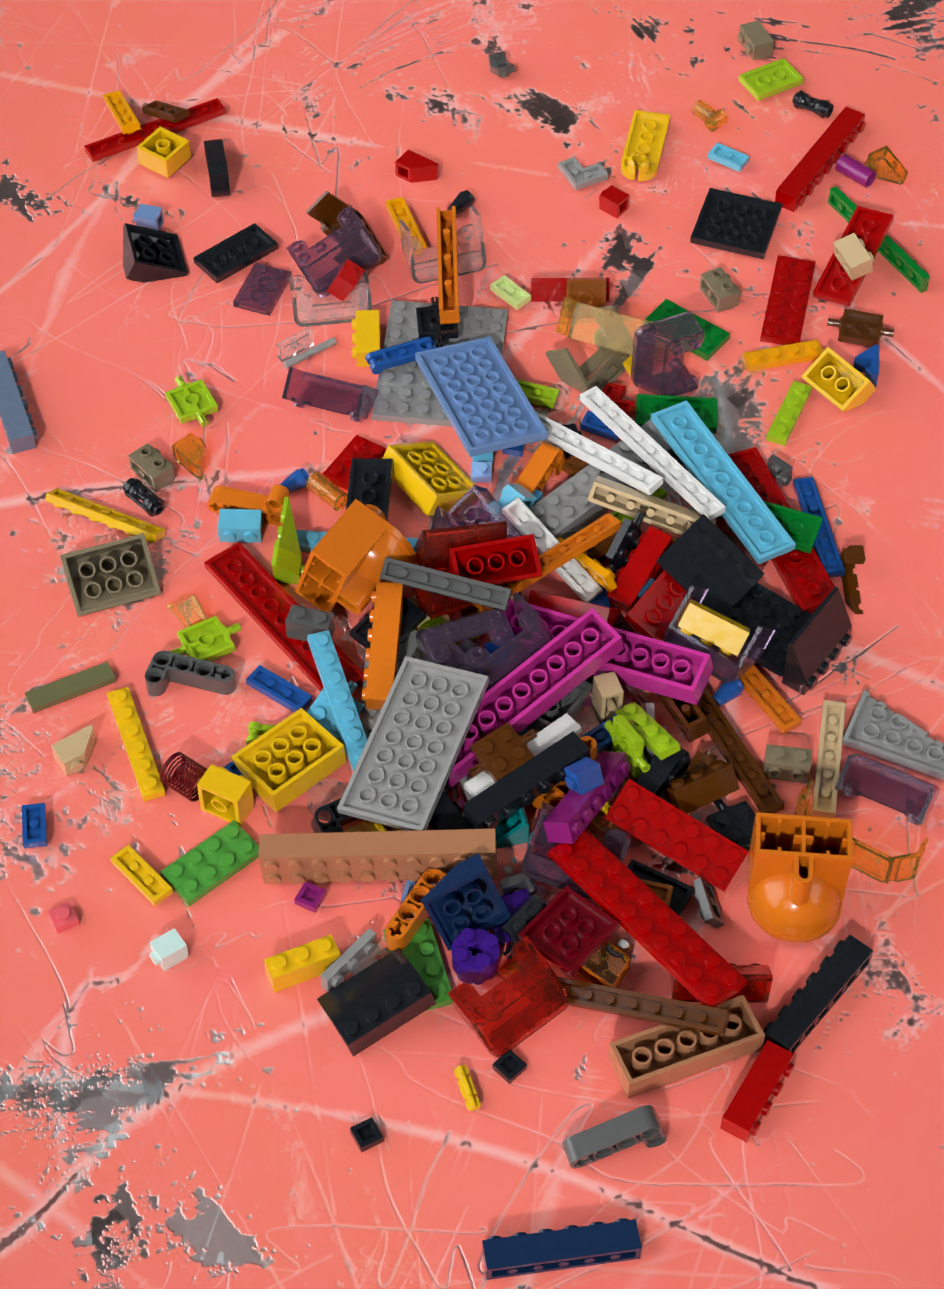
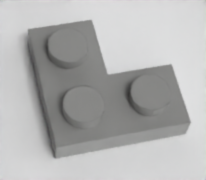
(582, 177)

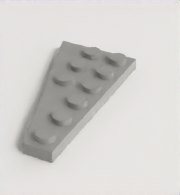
(893, 738)

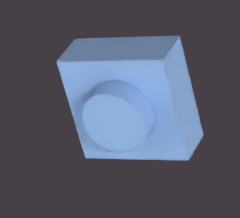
(481, 471)

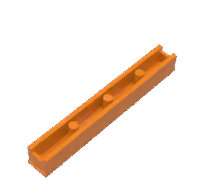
(447, 266)

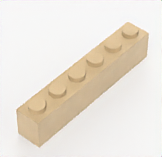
(629, 501)

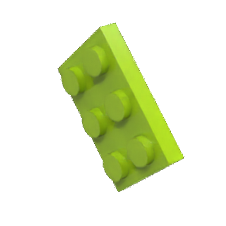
(770, 79)

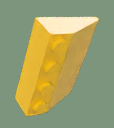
(427, 475)
(289, 759)

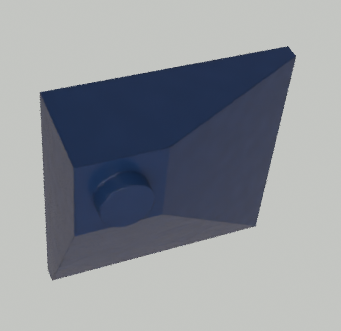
(465, 900)

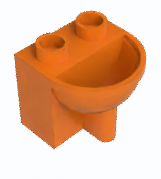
(351, 558)
(798, 874)

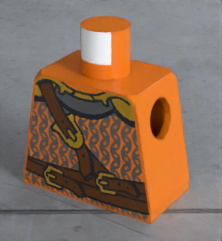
(607, 965)

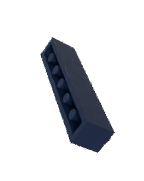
(561, 1248)

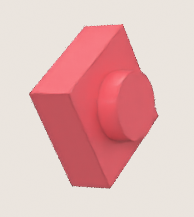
(63, 917)

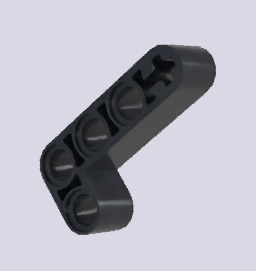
(217, 168)
(663, 771)
(334, 819)

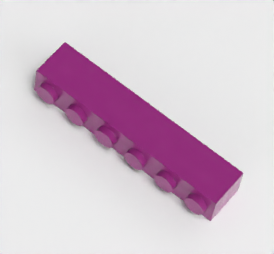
(577, 810)

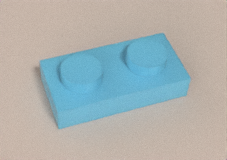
(728, 157)

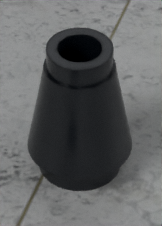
(462, 201)

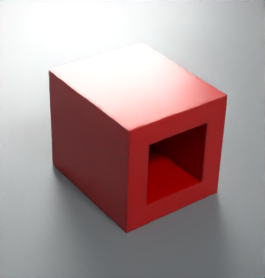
(613, 201)

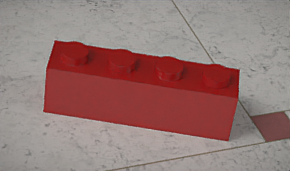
(639, 569)
(757, 1091)

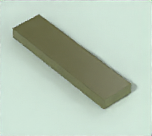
(70, 687)

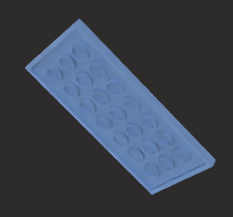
(480, 396)

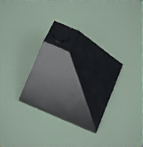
(151, 254)

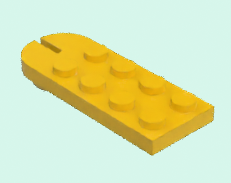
(644, 145)

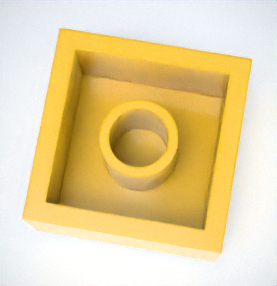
(164, 152)
(225, 795)

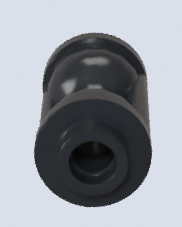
(819, 107)
(137, 491)

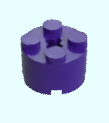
(475, 956)

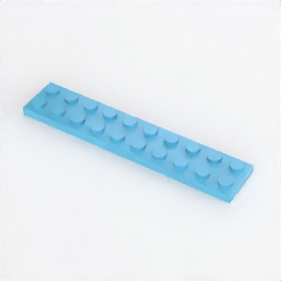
(719, 475)

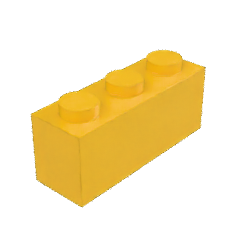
(366, 336)
(713, 628)
(301, 963)

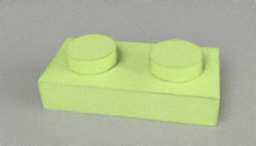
(510, 292)

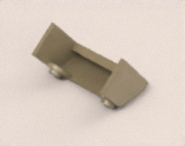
(597, 371)

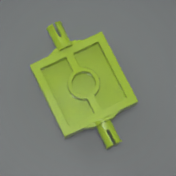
(191, 401)
(207, 639)
(629, 741)

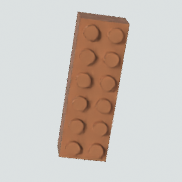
(673, 1053)

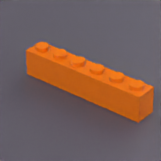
(384, 643)

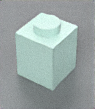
(168, 950)

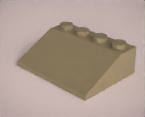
(110, 575)

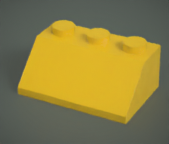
(838, 381)

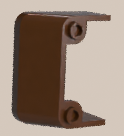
(326, 212)

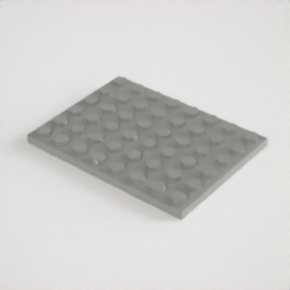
(403, 389)

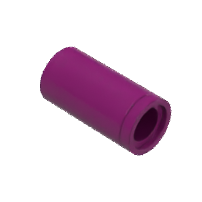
(855, 170)

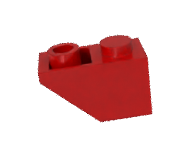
(416, 167)

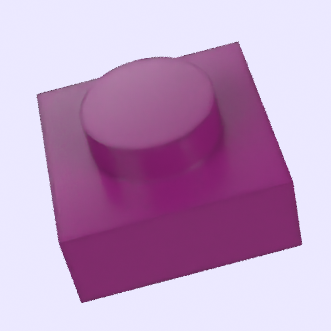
(310, 897)

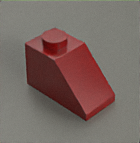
(345, 280)

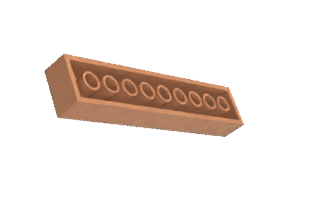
(371, 855)

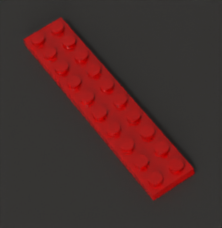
(799, 570)
(269, 607)
(648, 920)

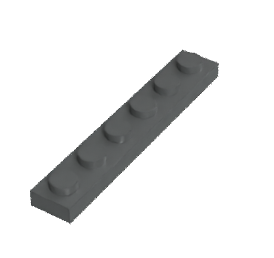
(446, 584)

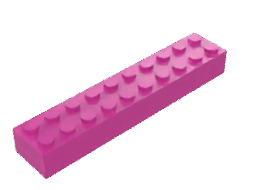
(643, 661)
(540, 682)

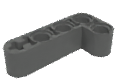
(188, 671)
(614, 1136)

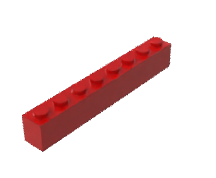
(820, 159)

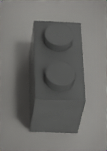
(306, 621)

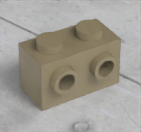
(755, 40)
(719, 289)
(151, 467)
(787, 763)

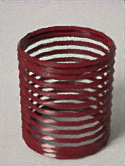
(181, 770)

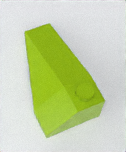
(287, 557)

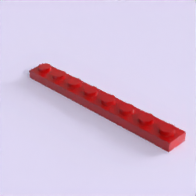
(122, 142)

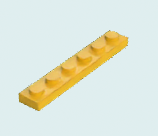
(106, 515)
(135, 744)

